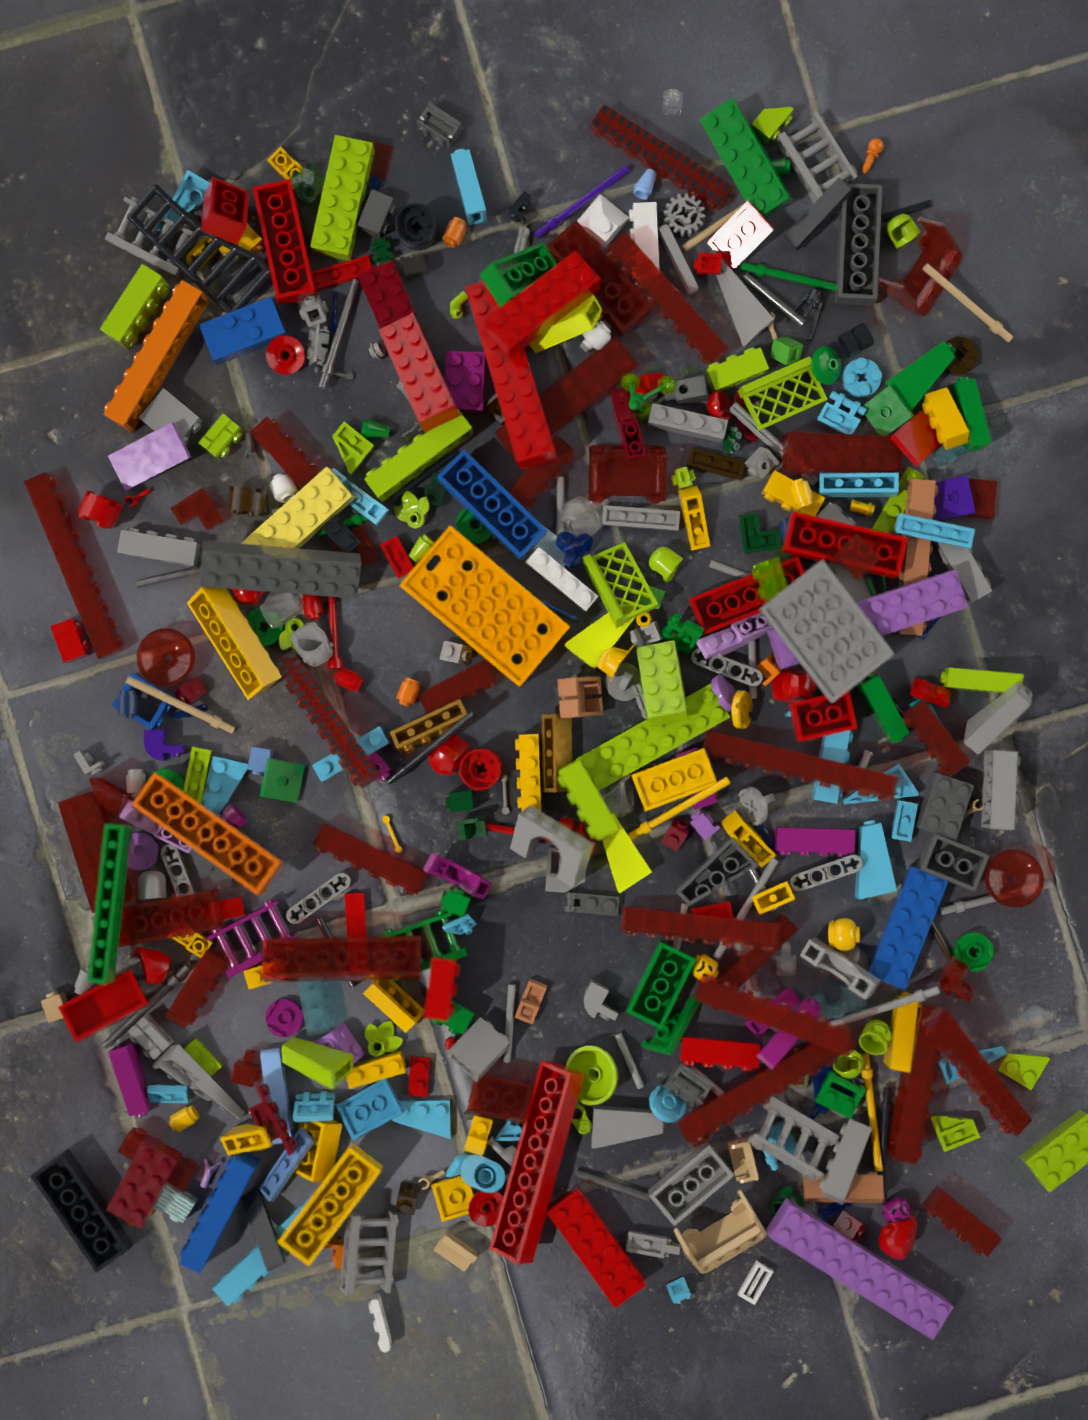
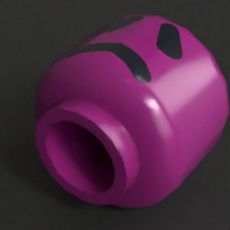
(896, 1210)

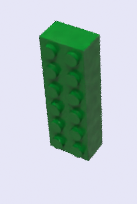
(745, 158)

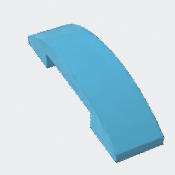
(364, 503)

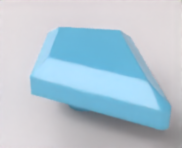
(460, 925)
(510, 1132)
(455, 1167)

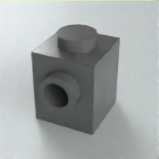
(221, 879)

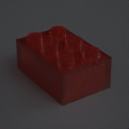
(500, 1098)

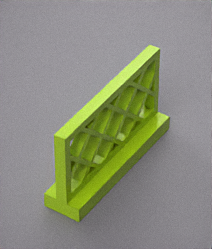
(776, 378)
(603, 586)

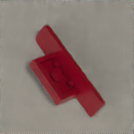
(266, 1115)

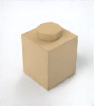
(51, 1005)

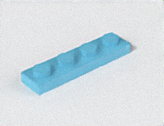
(934, 531)

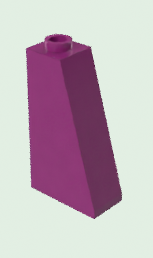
(782, 1042)
(130, 1078)

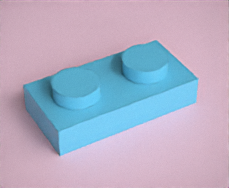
(904, 820)
(168, 1094)

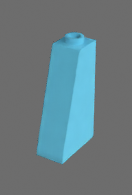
(469, 187)
(876, 874)

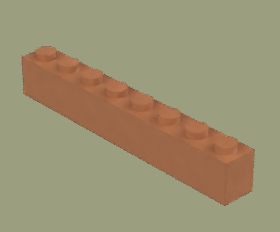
(917, 551)

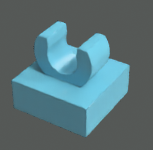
(678, 1290)

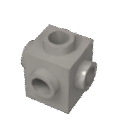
(313, 310)

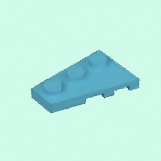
(221, 782)
(427, 1115)

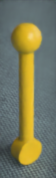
(386, 819)

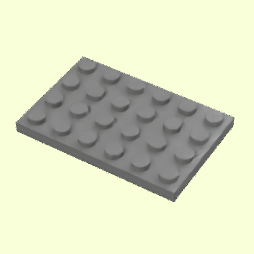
(826, 631)

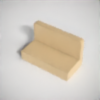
(456, 1251)

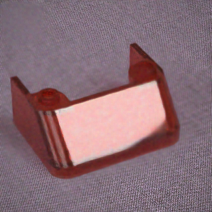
(919, 289)

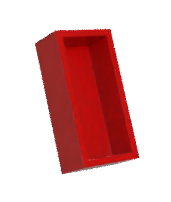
(103, 1006)

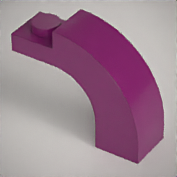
(458, 875)

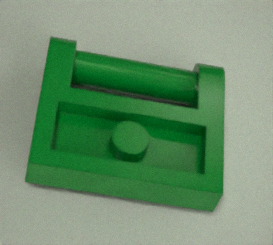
(837, 1100)

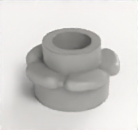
(376, 351)

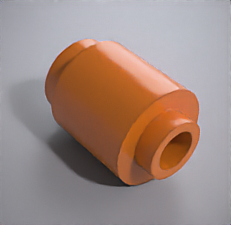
(454, 232)
(408, 692)

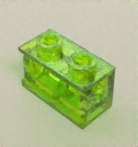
(770, 578)

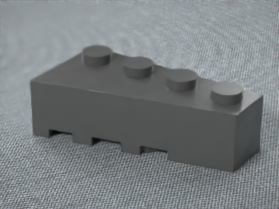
(721, 867)

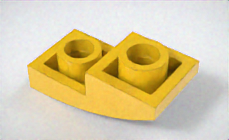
(284, 163)
(195, 943)

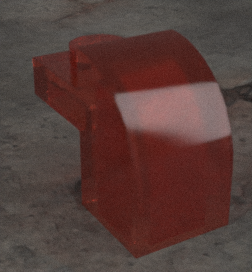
(952, 979)

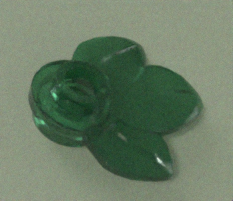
(308, 180)

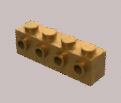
(427, 728)
(555, 750)

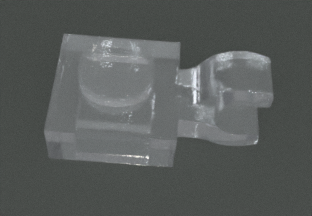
(785, 962)

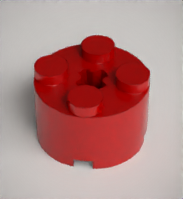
(100, 509)

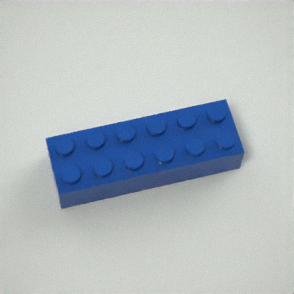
(492, 505)
(907, 927)
(219, 1211)

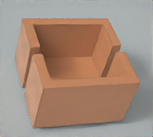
(573, 697)

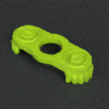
(582, 1124)

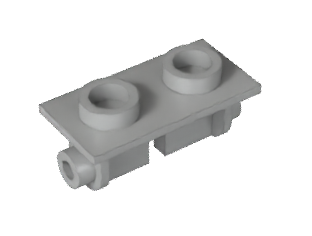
(318, 337)

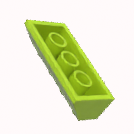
(588, 800)

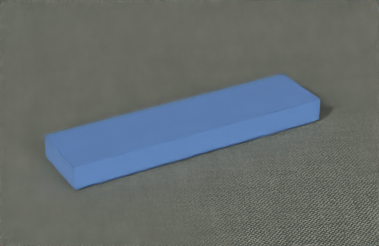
(286, 1166)

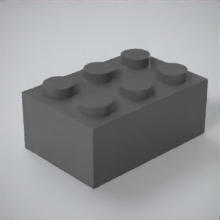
(944, 806)
(952, 861)

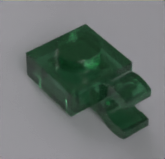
(434, 492)

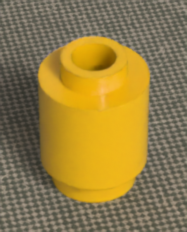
(801, 493)
(183, 1118)

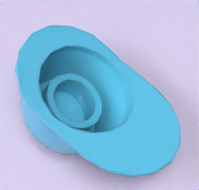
(482, 1173)

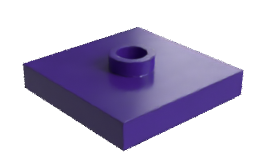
(953, 499)

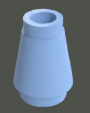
(644, 186)

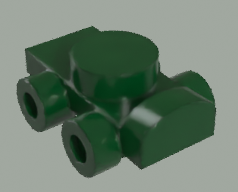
(381, 247)
(729, 440)

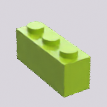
(736, 369)

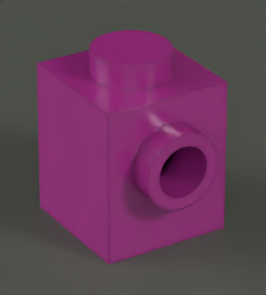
(381, 766)

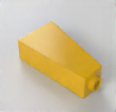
(902, 1036)

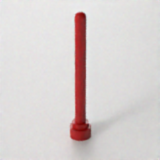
(335, 661)

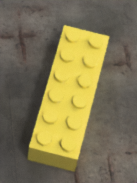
(304, 513)

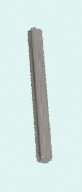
(765, 436)

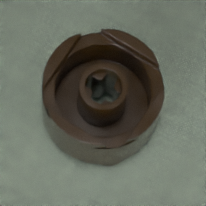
(247, 499)

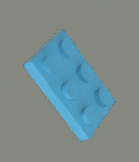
(369, 1109)

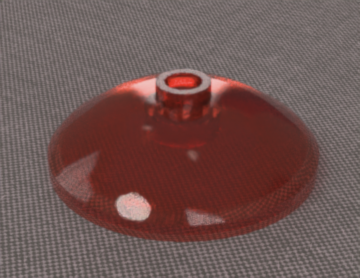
(153, 653)
(1026, 874)

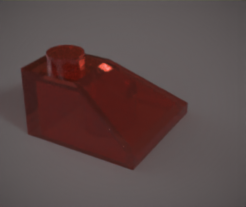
(109, 795)

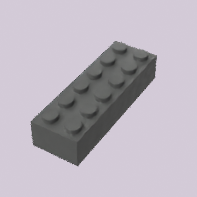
(859, 246)

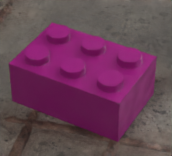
(466, 380)

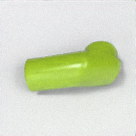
(456, 305)

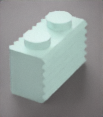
(176, 1203)

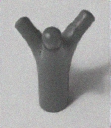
(250, 447)

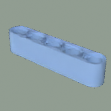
(275, 1078)

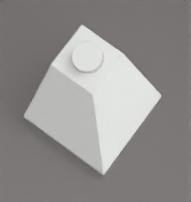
(602, 220)

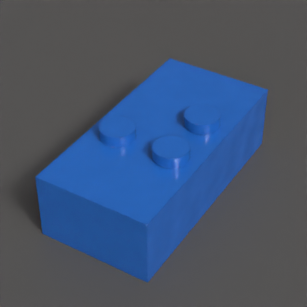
(242, 331)

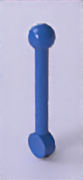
(560, 611)

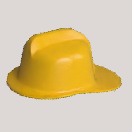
(612, 659)

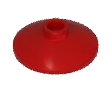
(278, 347)
(487, 1215)

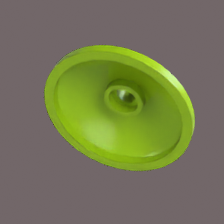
(588, 1061)

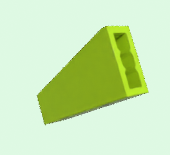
(979, 680)
(317, 1061)

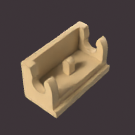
(742, 1160)

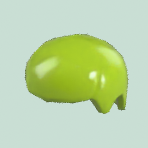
(849, 1066)

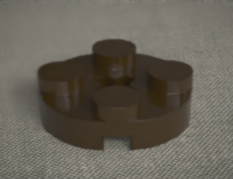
(968, 361)

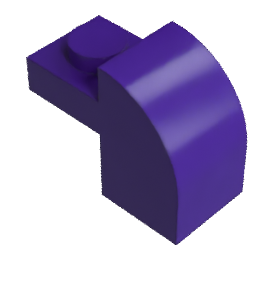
(156, 745)

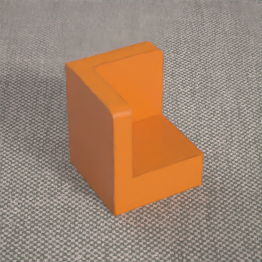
(769, 668)

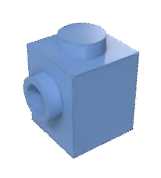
(258, 760)

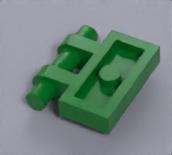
(687, 635)

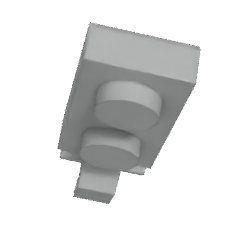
(651, 1244)

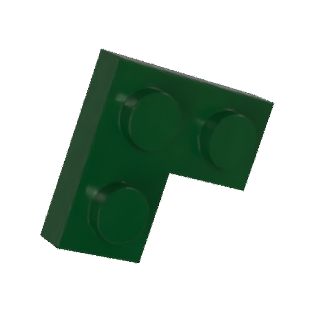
(753, 539)

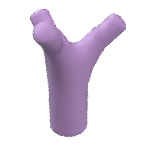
(209, 1172)

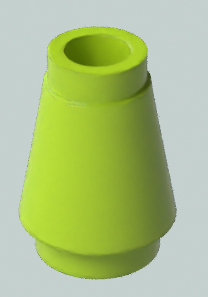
(421, 547)

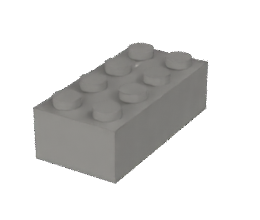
(999, 790)
(690, 1183)

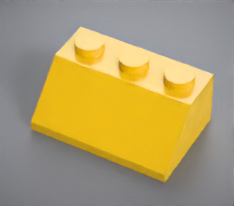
(323, 1152)

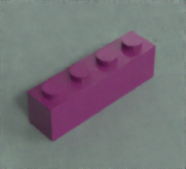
(814, 840)

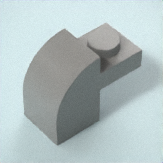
(593, 1001)

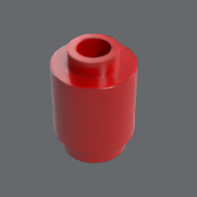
(312, 606)
(348, 679)

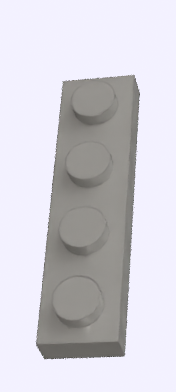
(640, 518)

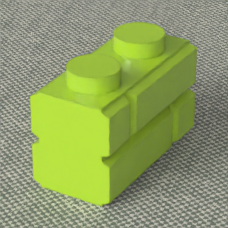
(221, 437)

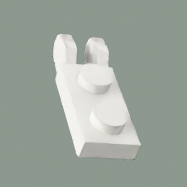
(380, 1322)

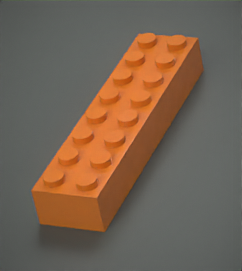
(156, 356)
(208, 834)

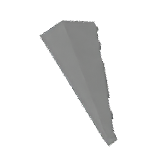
(746, 311)
(184, 1069)

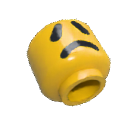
(704, 965)

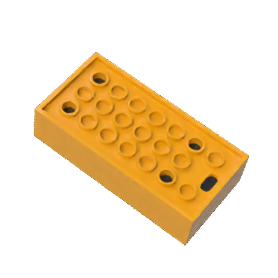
(484, 606)

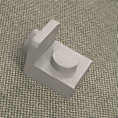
(85, 762)

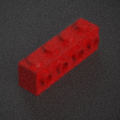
(720, 1052)

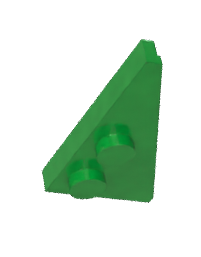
(668, 1038)

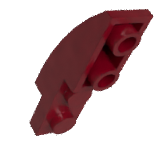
(627, 425)

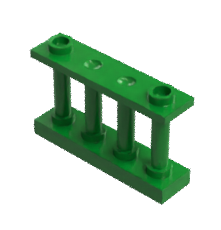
(455, 950)

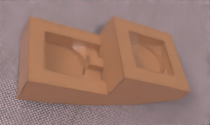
(530, 1001)

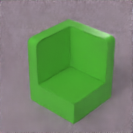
(786, 350)
(658, 594)

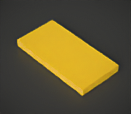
(674, 779)

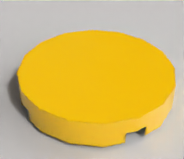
(740, 709)

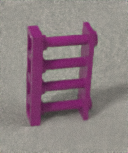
(252, 956)

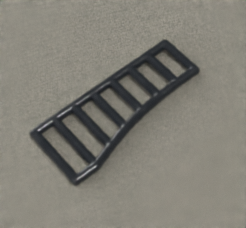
(190, 271)

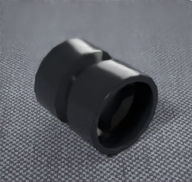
(854, 341)

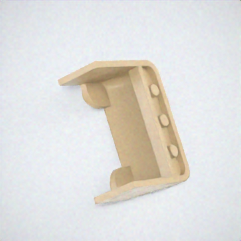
(723, 1238)

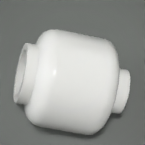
(597, 337)
(283, 487)

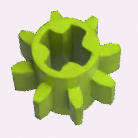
(683, 478)

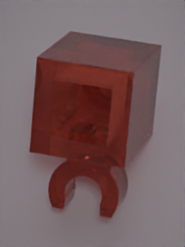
(245, 1071)

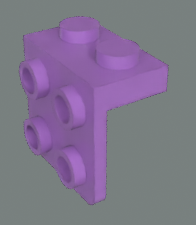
(342, 1039)

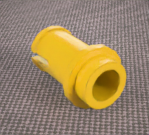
(862, 508)
(648, 619)

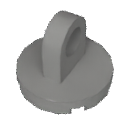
(622, 681)
(754, 806)

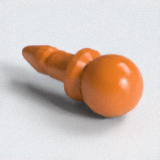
(875, 147)

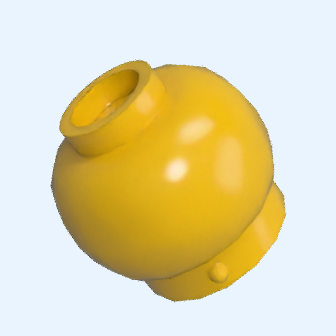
(843, 934)

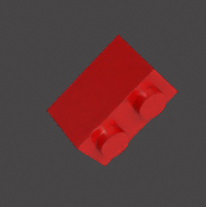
(70, 640)

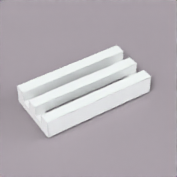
(763, 1267)

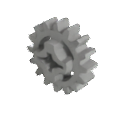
(676, 217)

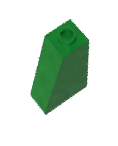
(919, 376)
(970, 407)
(882, 707)

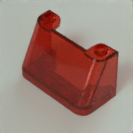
(616, 476)

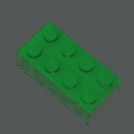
(516, 272)
(660, 984)

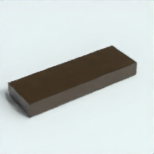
(716, 464)

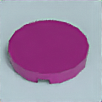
(284, 1017)

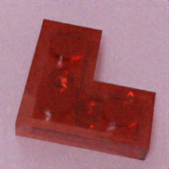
(198, 505)

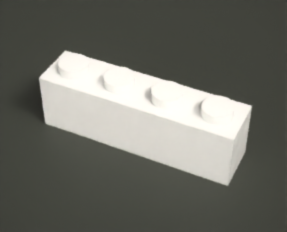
(645, 229)
(561, 579)

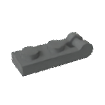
(592, 903)

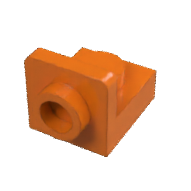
(338, 1244)

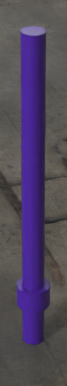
(552, 223)

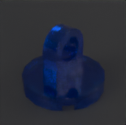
(576, 547)

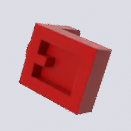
(708, 264)

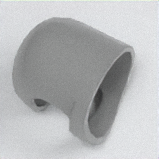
(151, 886)

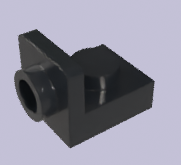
(519, 205)

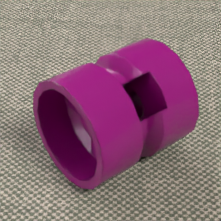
(233, 816)

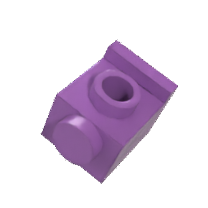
(703, 824)

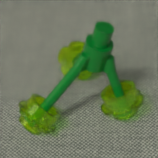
(642, 409)

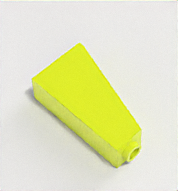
(573, 324)
(597, 638)
(624, 859)

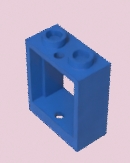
(158, 719)

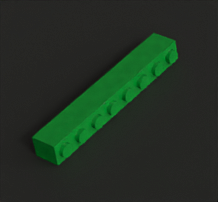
(109, 903)

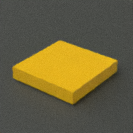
(452, 1197)

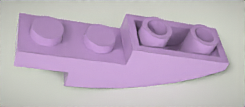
(734, 637)
(141, 820)

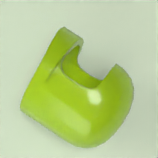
(902, 230)
(665, 562)
(875, 1037)

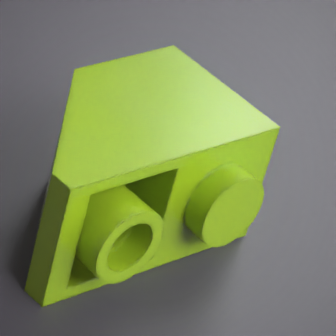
(770, 122)

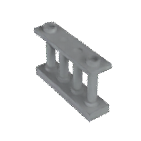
(797, 159)
(135, 247)
(808, 1128)
(353, 1243)

